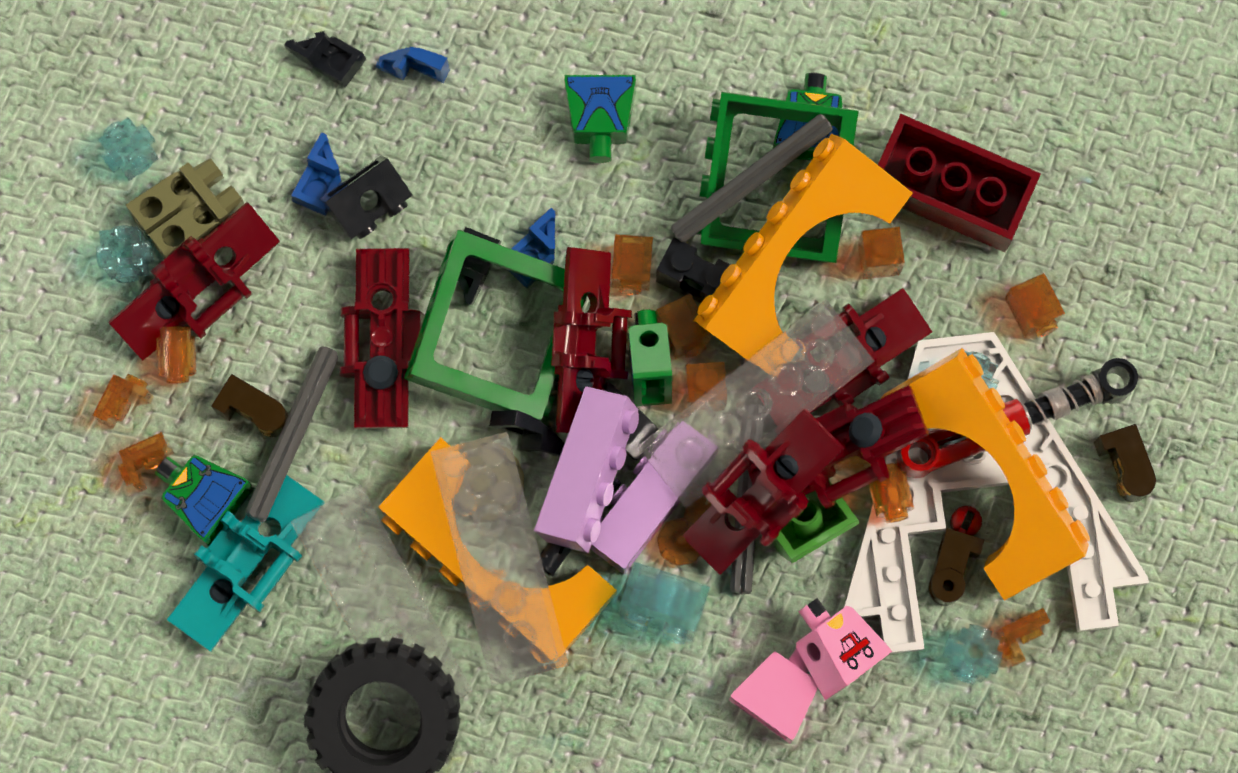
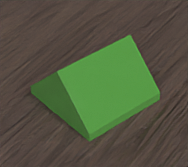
(814, 528)

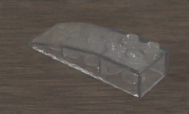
(756, 401)
(499, 558)
(373, 587)

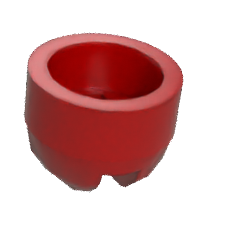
(959, 516)

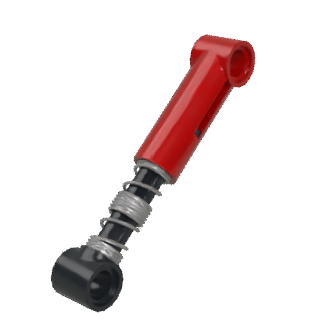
(1052, 404)

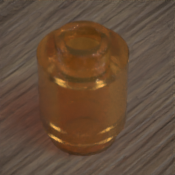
(176, 354)
(892, 497)

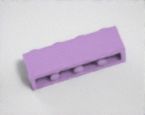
(587, 469)
(635, 517)

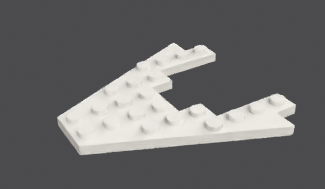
(884, 570)

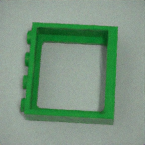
(717, 149)
(430, 374)

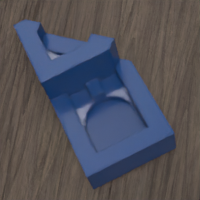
(424, 61)
(318, 178)
(538, 243)

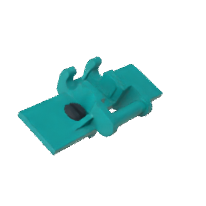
(231, 558)

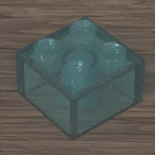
(663, 603)

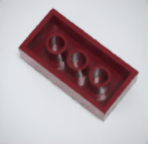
(958, 182)

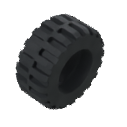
(393, 664)

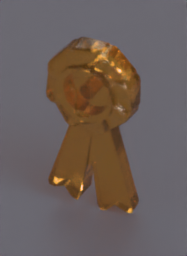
(671, 541)

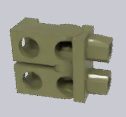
(184, 206)

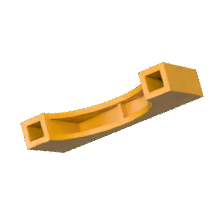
(832, 184)
(420, 512)
(1042, 532)

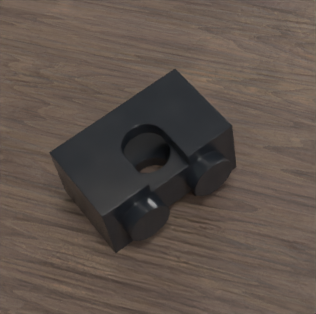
(344, 200)
(683, 263)

